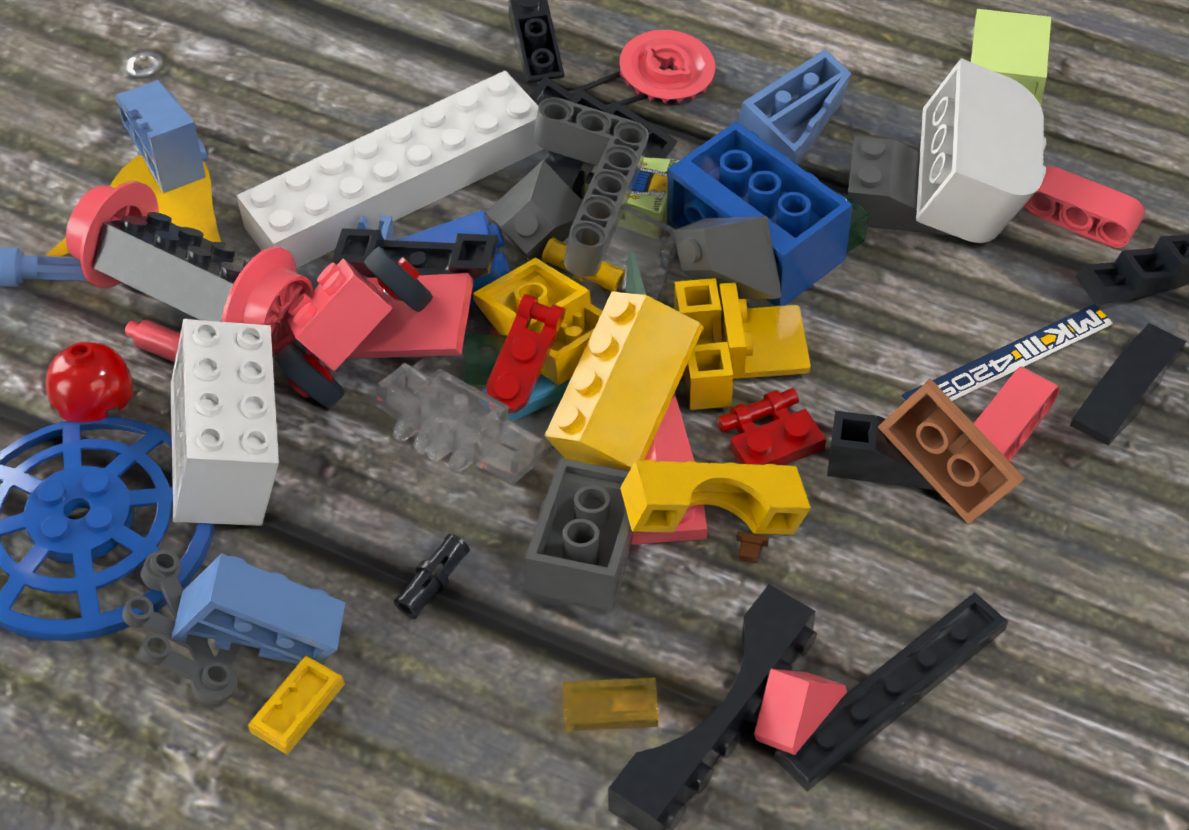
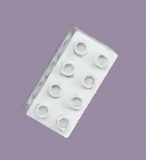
(223, 423)

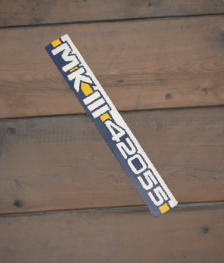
(1020, 353)

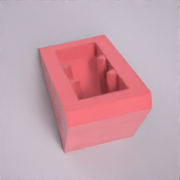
(795, 708)

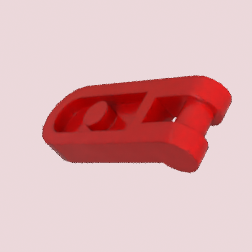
(524, 353)

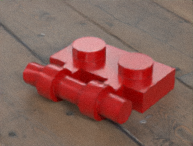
(777, 442)

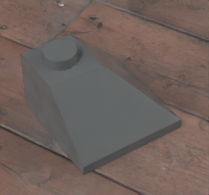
(536, 211)
(731, 252)

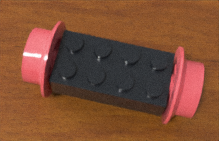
(128, 241)

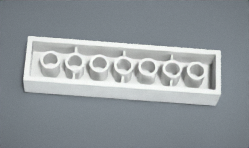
(393, 169)

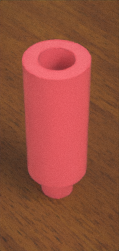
(154, 338)

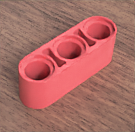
(1086, 207)
(1017, 411)

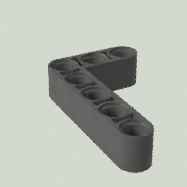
(617, 151)

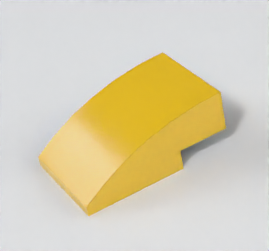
(502, 297)

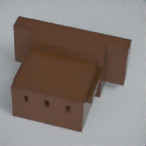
(751, 546)

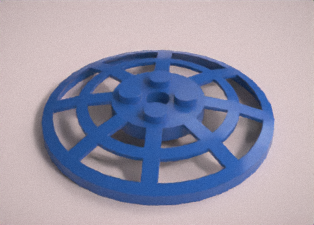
(91, 536)

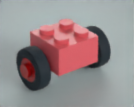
(341, 317)

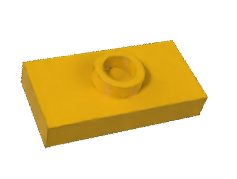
(296, 704)

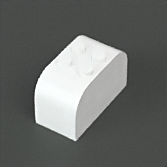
(978, 153)

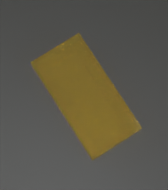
(610, 704)

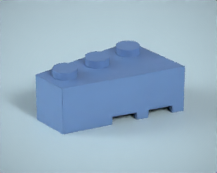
(797, 105)
(163, 135)
(259, 611)

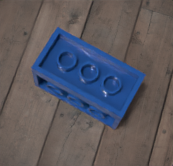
(747, 177)

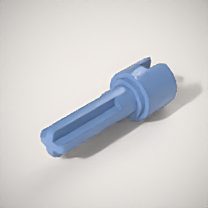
(17, 267)

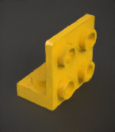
(762, 338)

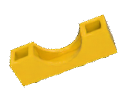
(763, 496)

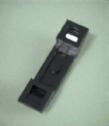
(467, 255)

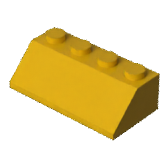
(623, 382)

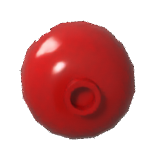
(87, 382)

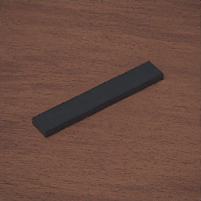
(894, 689)

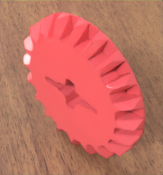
(651, 50)

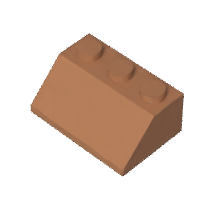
(950, 452)

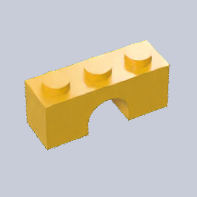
(709, 368)

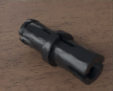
(414, 596)

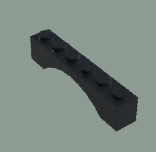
(661, 779)

